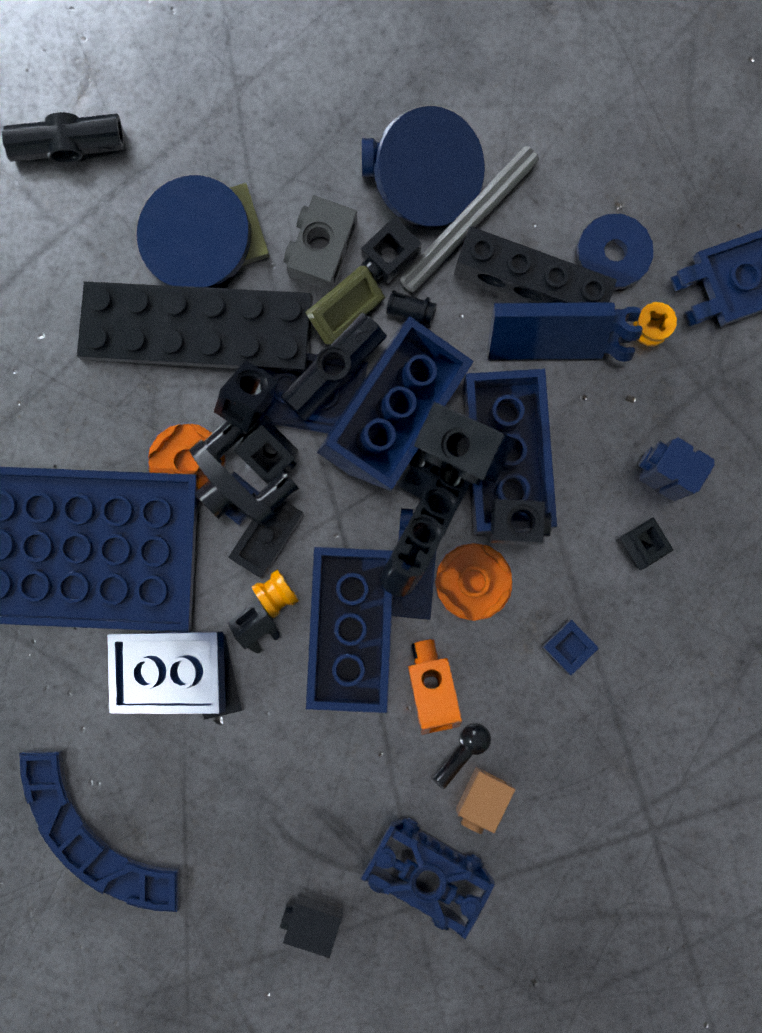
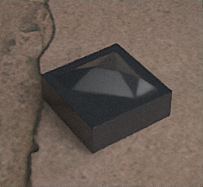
(646, 543)

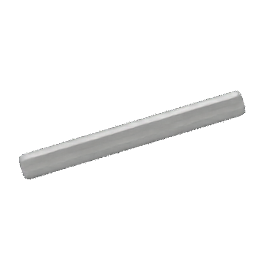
(471, 216)

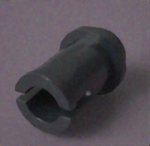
(405, 306)

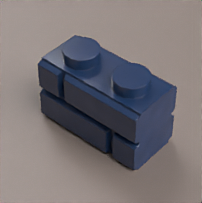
(675, 468)

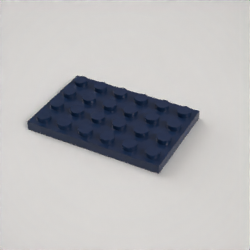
(97, 548)

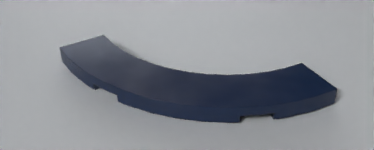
(82, 849)

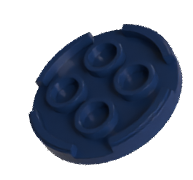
(429, 166)
(193, 232)

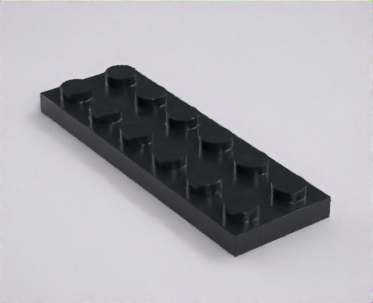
(194, 326)

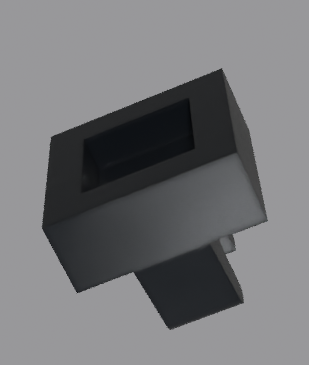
(251, 625)

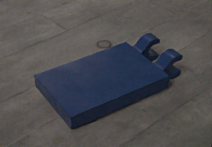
(730, 277)
(562, 331)

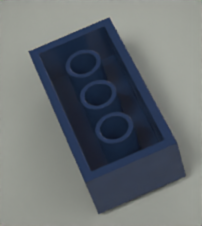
(517, 407)
(349, 631)

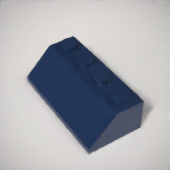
(389, 409)

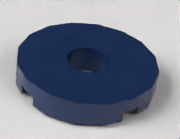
(626, 233)

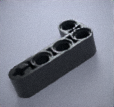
(440, 498)

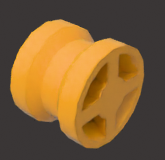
(651, 334)
(275, 594)

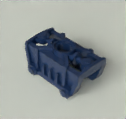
(434, 857)

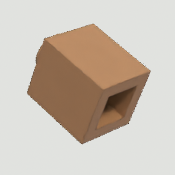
(484, 801)

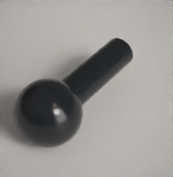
(474, 741)

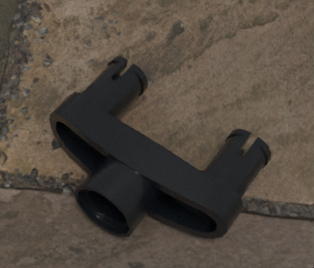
(224, 491)

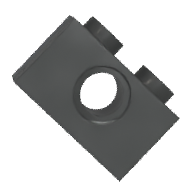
(323, 265)

